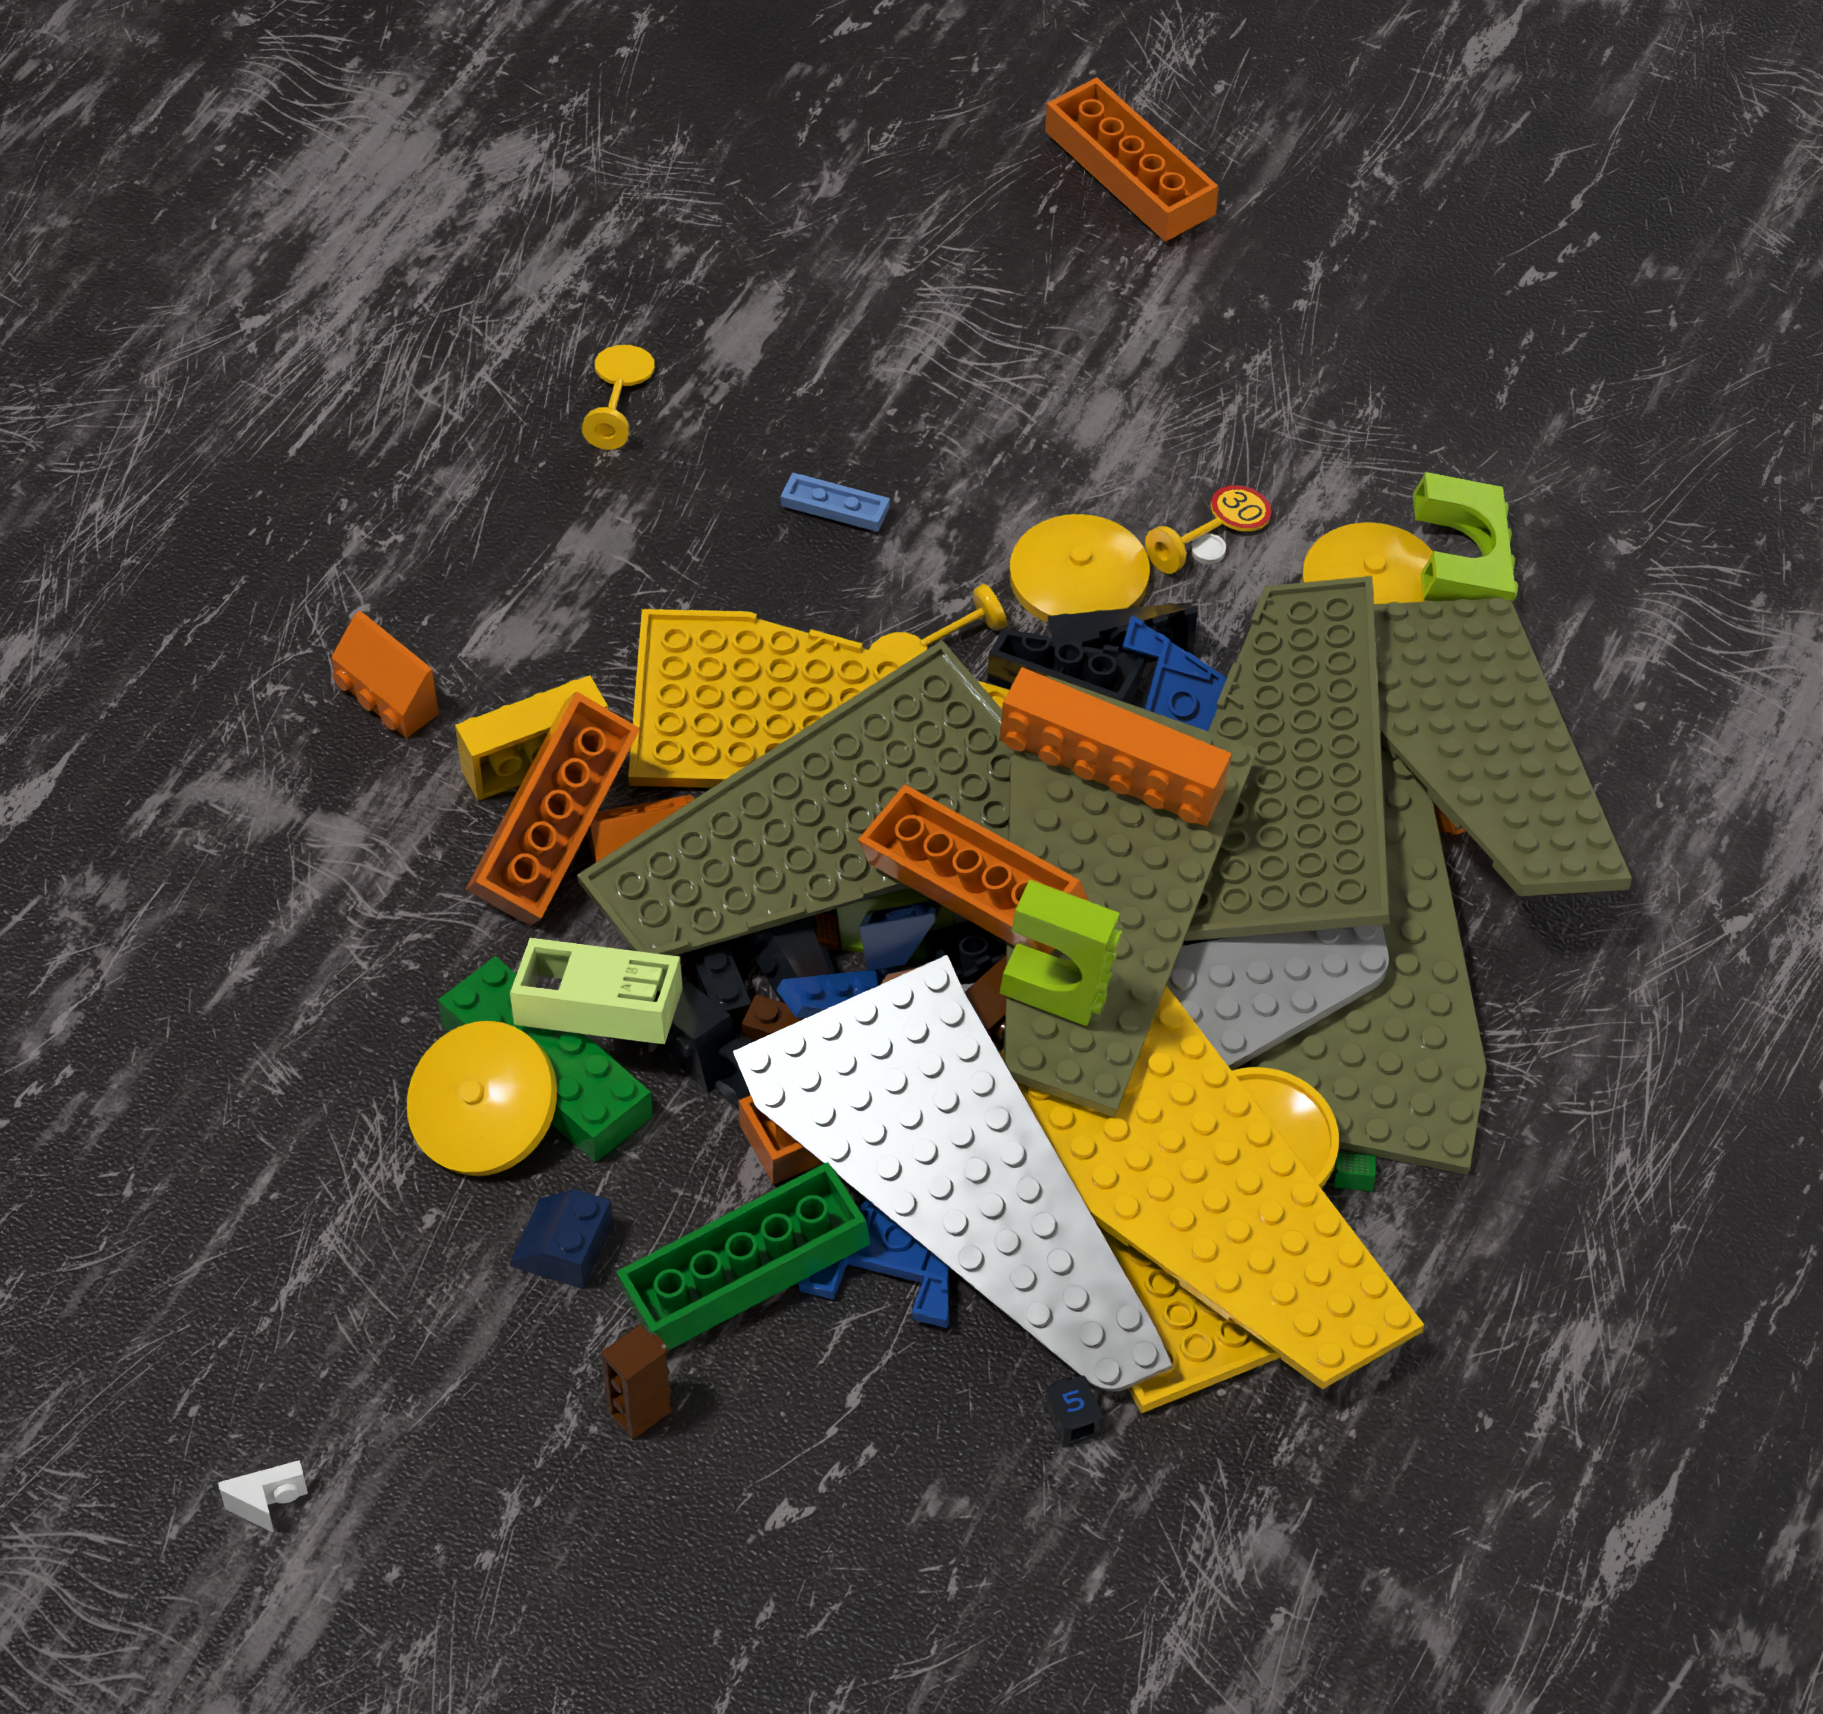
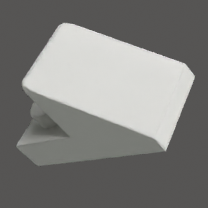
(252, 1493)

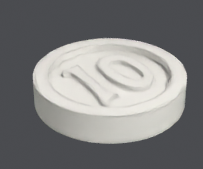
(1208, 549)

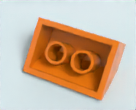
(385, 676)
(620, 825)

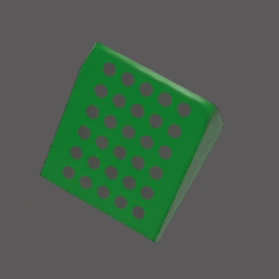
(1355, 1171)

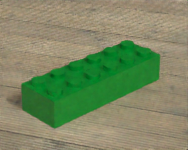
(596, 1096)
(744, 1257)

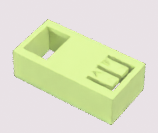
(600, 991)

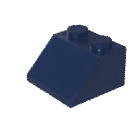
(894, 933)
(565, 1237)

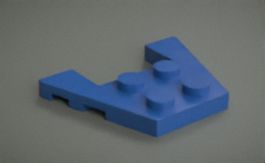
(1181, 683)
(894, 1254)

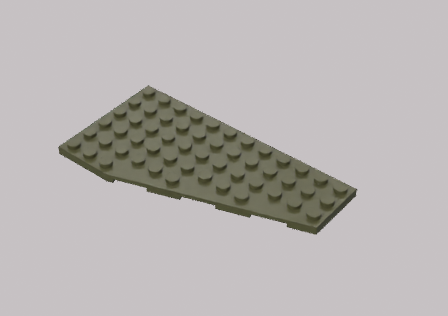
(1490, 745)
(1312, 811)
(788, 825)
(1131, 862)
(1408, 1055)

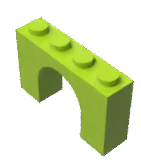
(1482, 515)
(1081, 932)

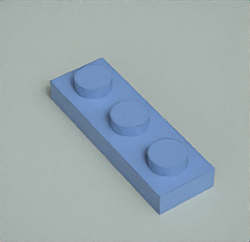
(835, 502)

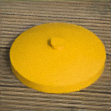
(1373, 550)
(1078, 567)
(481, 1098)
(1298, 1116)

